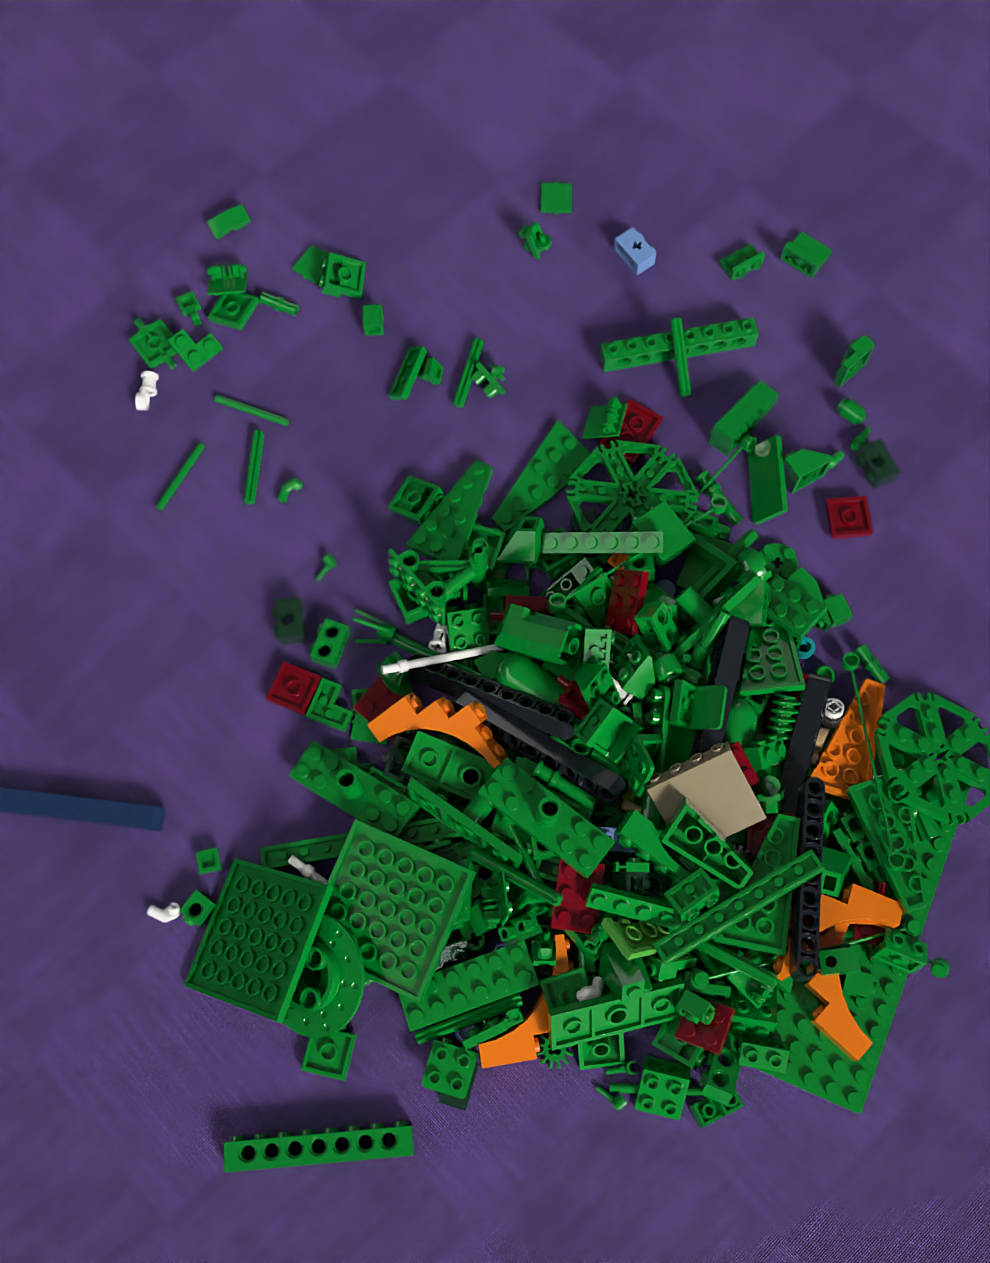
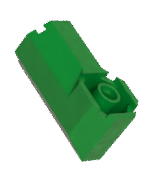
(540, 636)

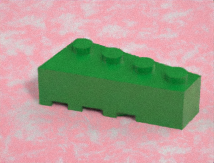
(742, 417)
(703, 844)

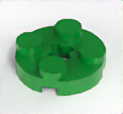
(785, 555)

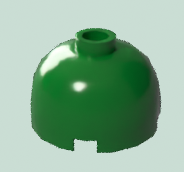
(752, 560)

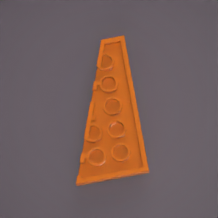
(846, 754)

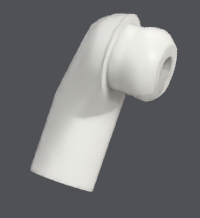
(166, 914)
(592, 991)

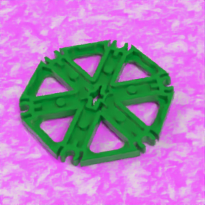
(623, 480)
(925, 748)

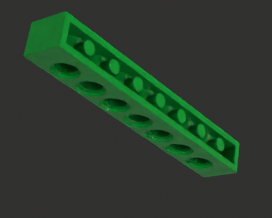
(660, 348)
(237, 1161)

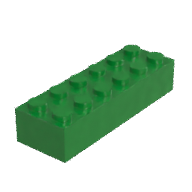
(473, 985)

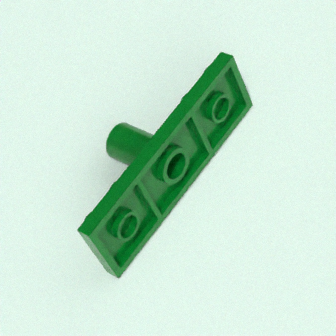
(703, 613)
(445, 765)
(353, 790)
(466, 823)
(563, 833)
(610, 1016)

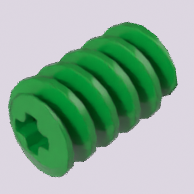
(784, 715)

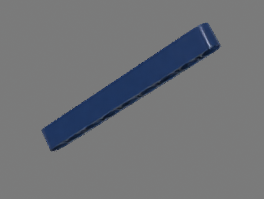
(82, 809)

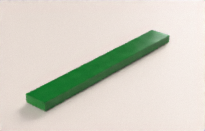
(738, 907)

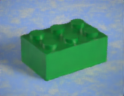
(406, 601)

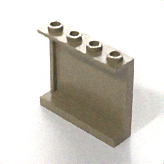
(713, 786)

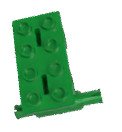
(434, 593)

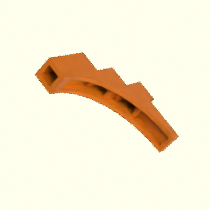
(441, 716)
(854, 906)
(834, 1017)
(518, 1042)

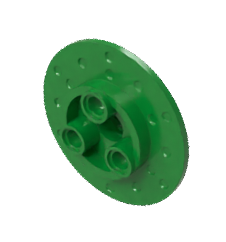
(329, 983)

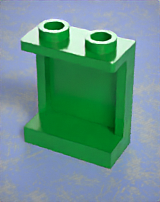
(662, 518)
(607, 730)

